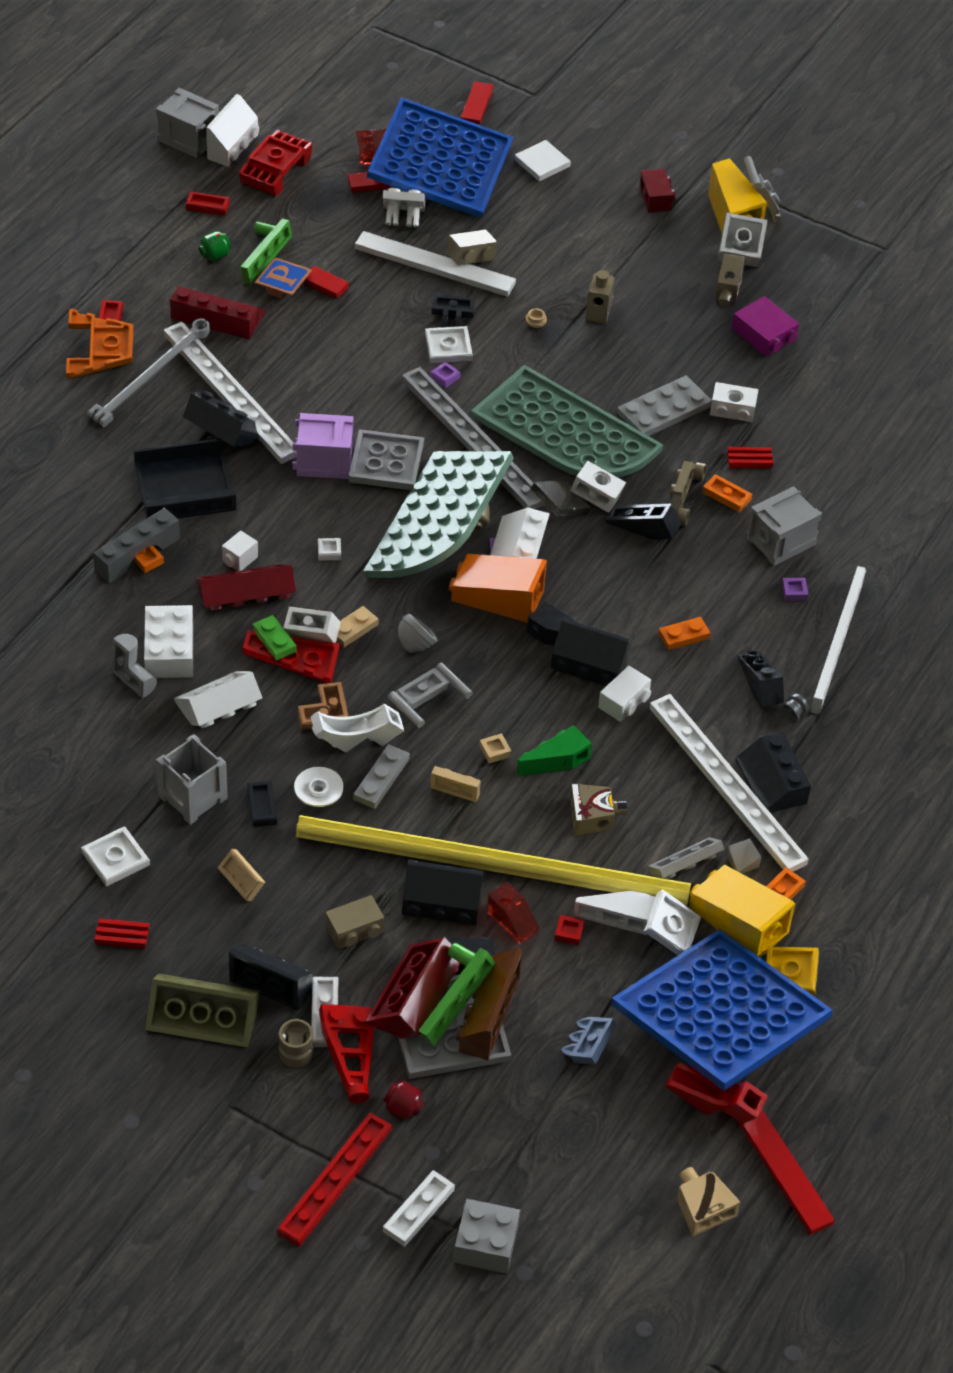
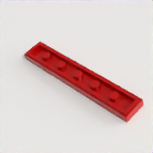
(787, 1174)
(334, 1179)

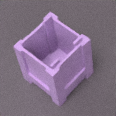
(324, 445)

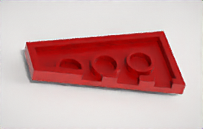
(312, 659)

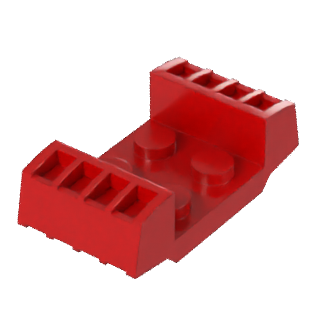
(273, 160)

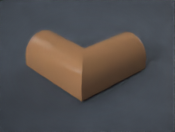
(331, 704)

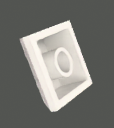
(743, 238)

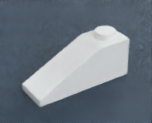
(621, 909)

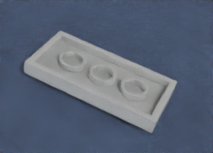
(664, 406)

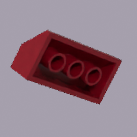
(221, 313)
(246, 585)
(414, 989)

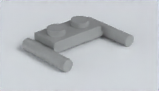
(764, 188)
(424, 689)

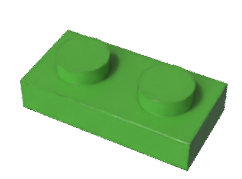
(274, 637)

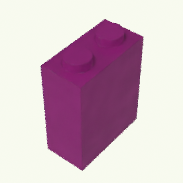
(765, 326)

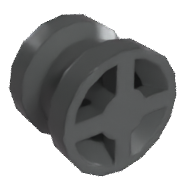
(793, 708)

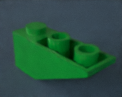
(560, 753)

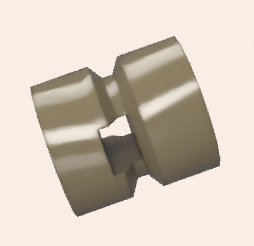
(295, 1043)

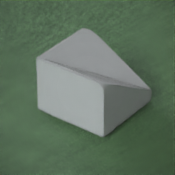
(743, 856)

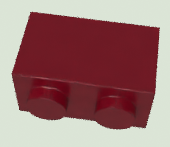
(656, 190)

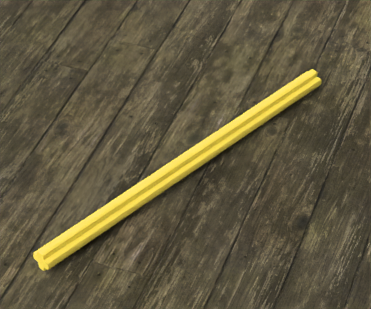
(487, 858)

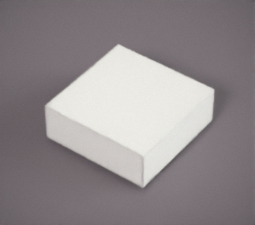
(329, 549)

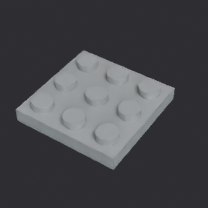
(386, 459)

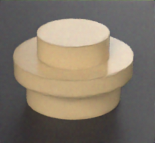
(536, 318)

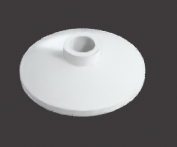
(316, 780)

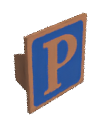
(282, 277)

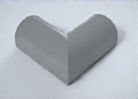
(126, 666)

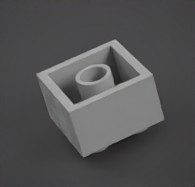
(486, 1236)

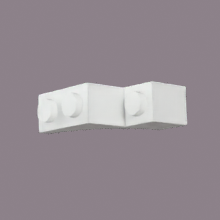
(347, 732)

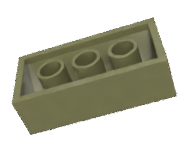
(202, 1010)

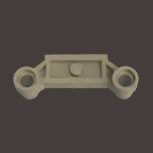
(683, 481)

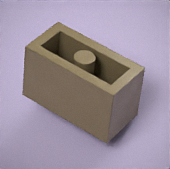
(471, 247)
(354, 922)

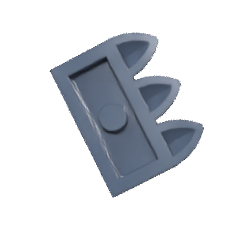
(591, 1040)

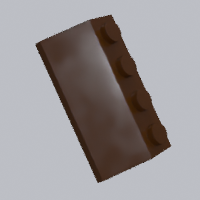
(490, 1005)

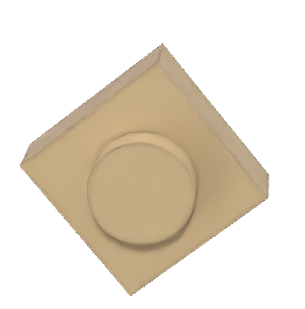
(495, 748)

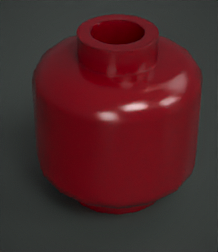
(403, 1100)

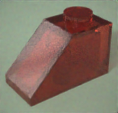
(512, 912)

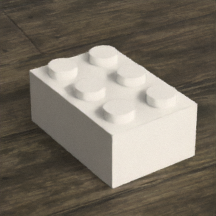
(169, 641)

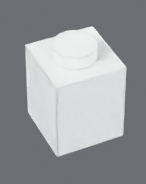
(240, 551)

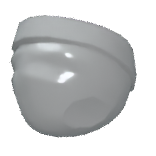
(415, 635)

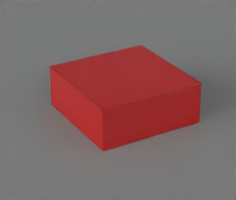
(569, 930)

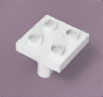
(395, 200)

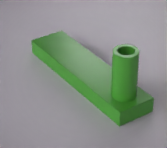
(275, 240)
(476, 970)

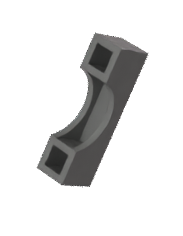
(116, 556)

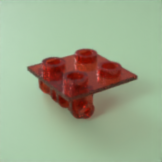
(368, 143)

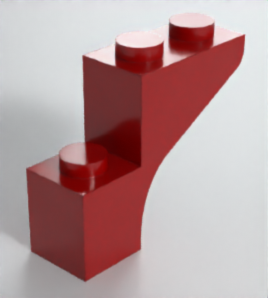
(739, 1100)

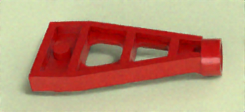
(350, 1020)

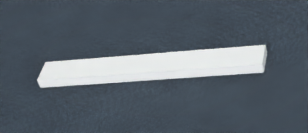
(435, 263)
(838, 640)

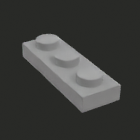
(381, 776)
(686, 858)

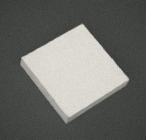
(542, 160)
(448, 344)
(115, 856)
(672, 923)

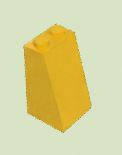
(733, 193)
(743, 909)

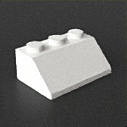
(231, 131)
(520, 534)
(219, 698)

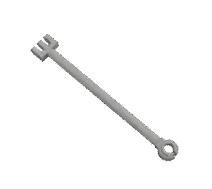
(103, 415)

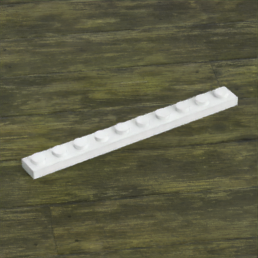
(232, 392)
(729, 784)

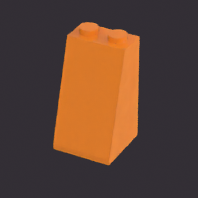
(500, 584)

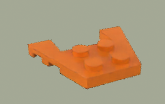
(109, 344)

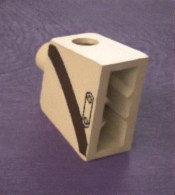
(705, 1201)

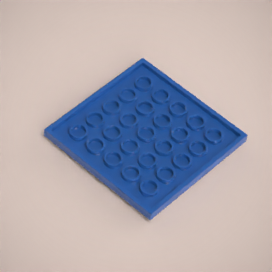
(440, 157)
(721, 1009)

